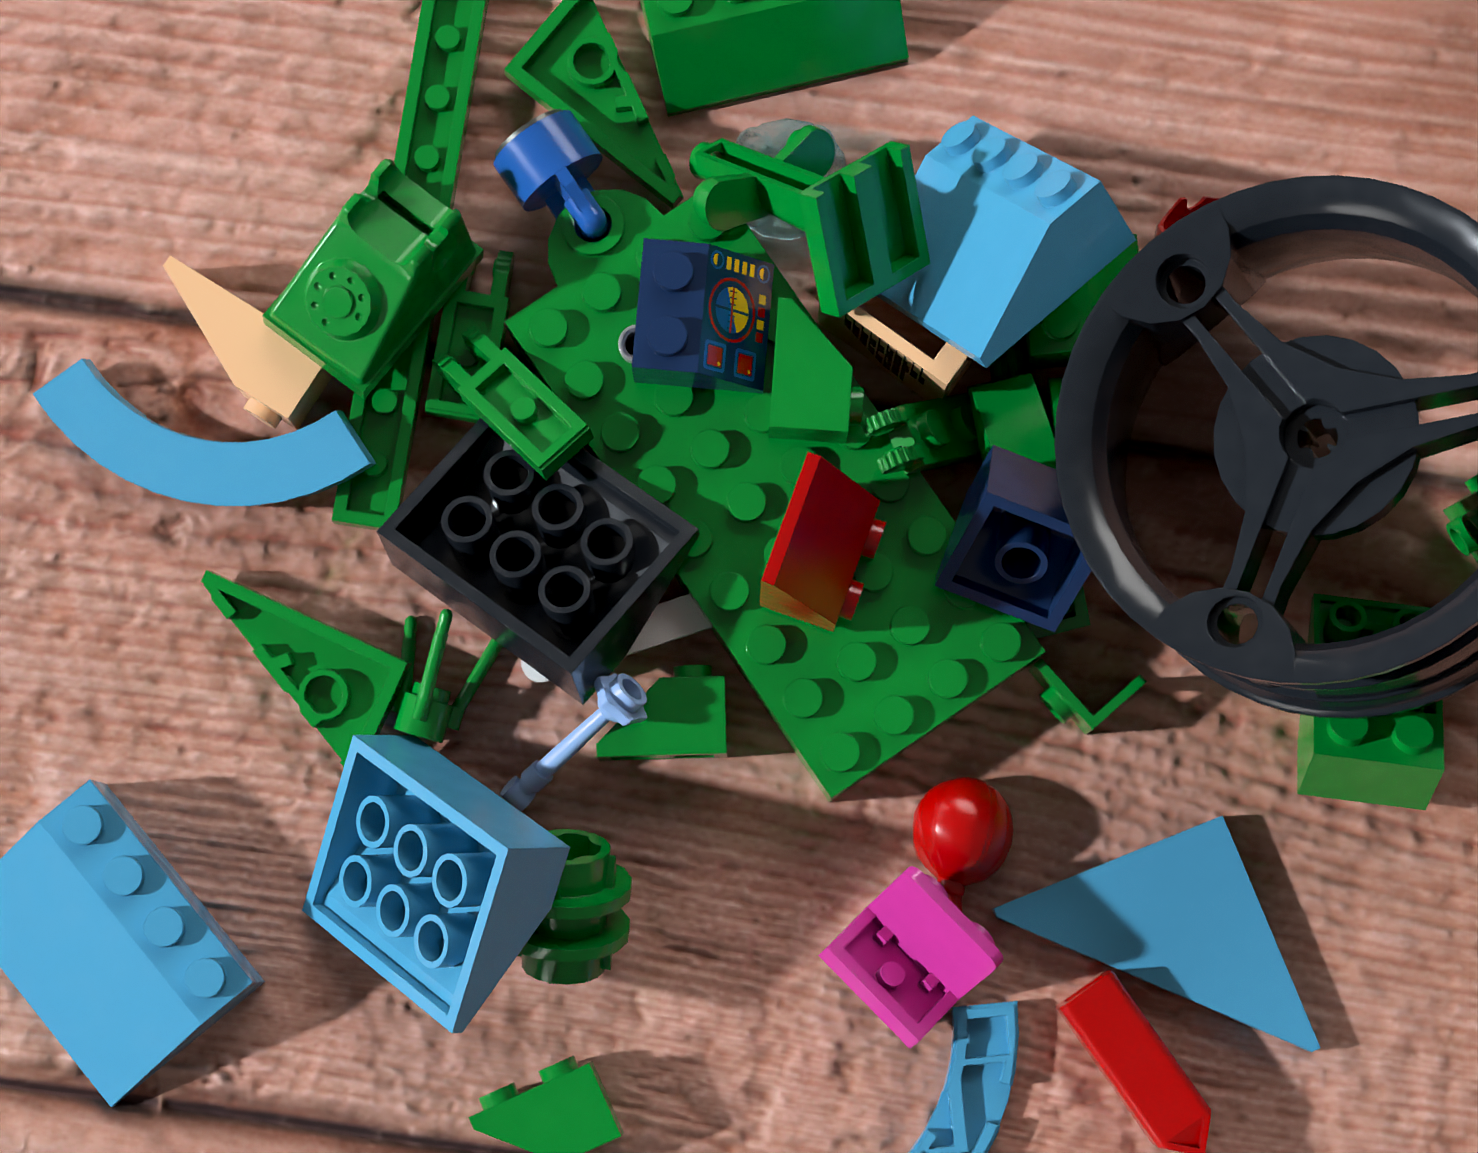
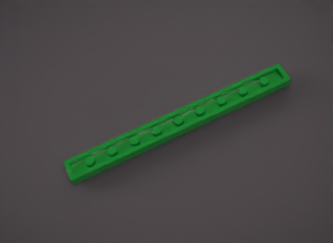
(431, 157)

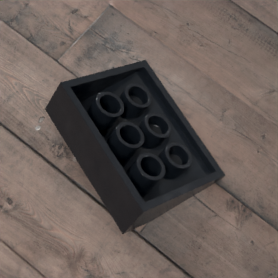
(540, 564)

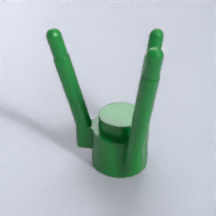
(424, 707)

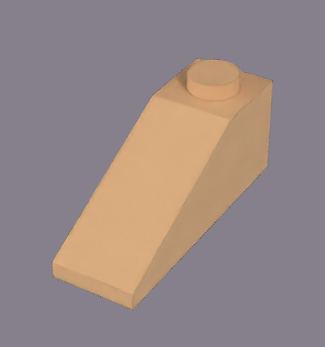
(260, 363)

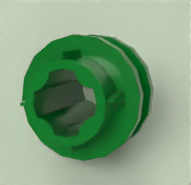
(585, 917)

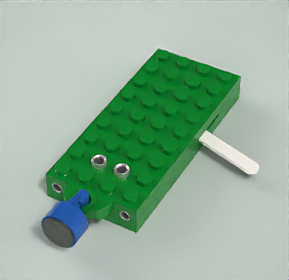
(707, 455)

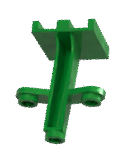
(857, 222)

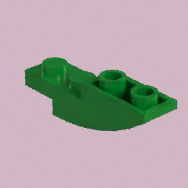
(1014, 418)

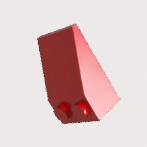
(820, 547)

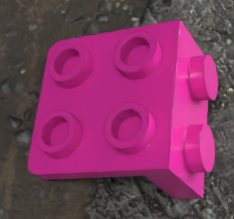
(912, 955)

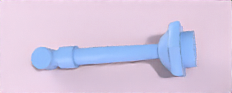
(619, 701)

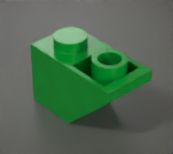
(558, 1116)

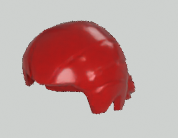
(962, 833)

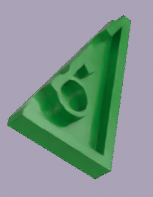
(578, 69)
(332, 676)

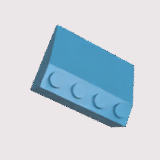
(1003, 239)
(430, 875)
(113, 943)

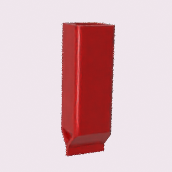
(1138, 1064)

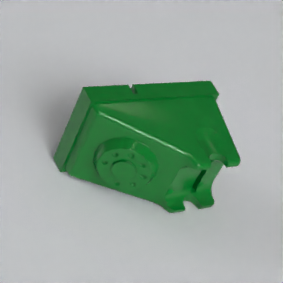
(375, 279)

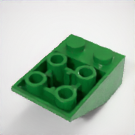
(1373, 758)

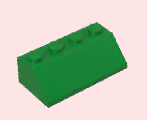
(752, 48)

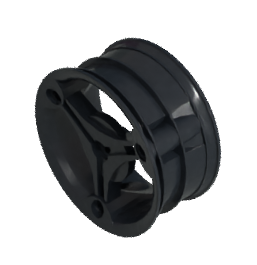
(1264, 437)

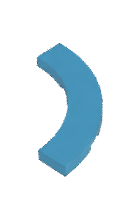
(193, 467)
(976, 1080)

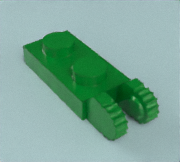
(458, 315)
(516, 405)
(926, 434)

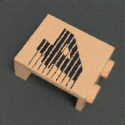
(897, 356)

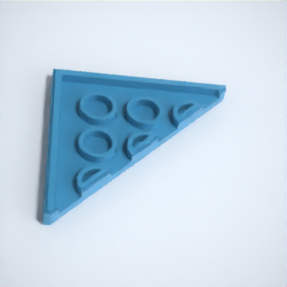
(1178, 921)

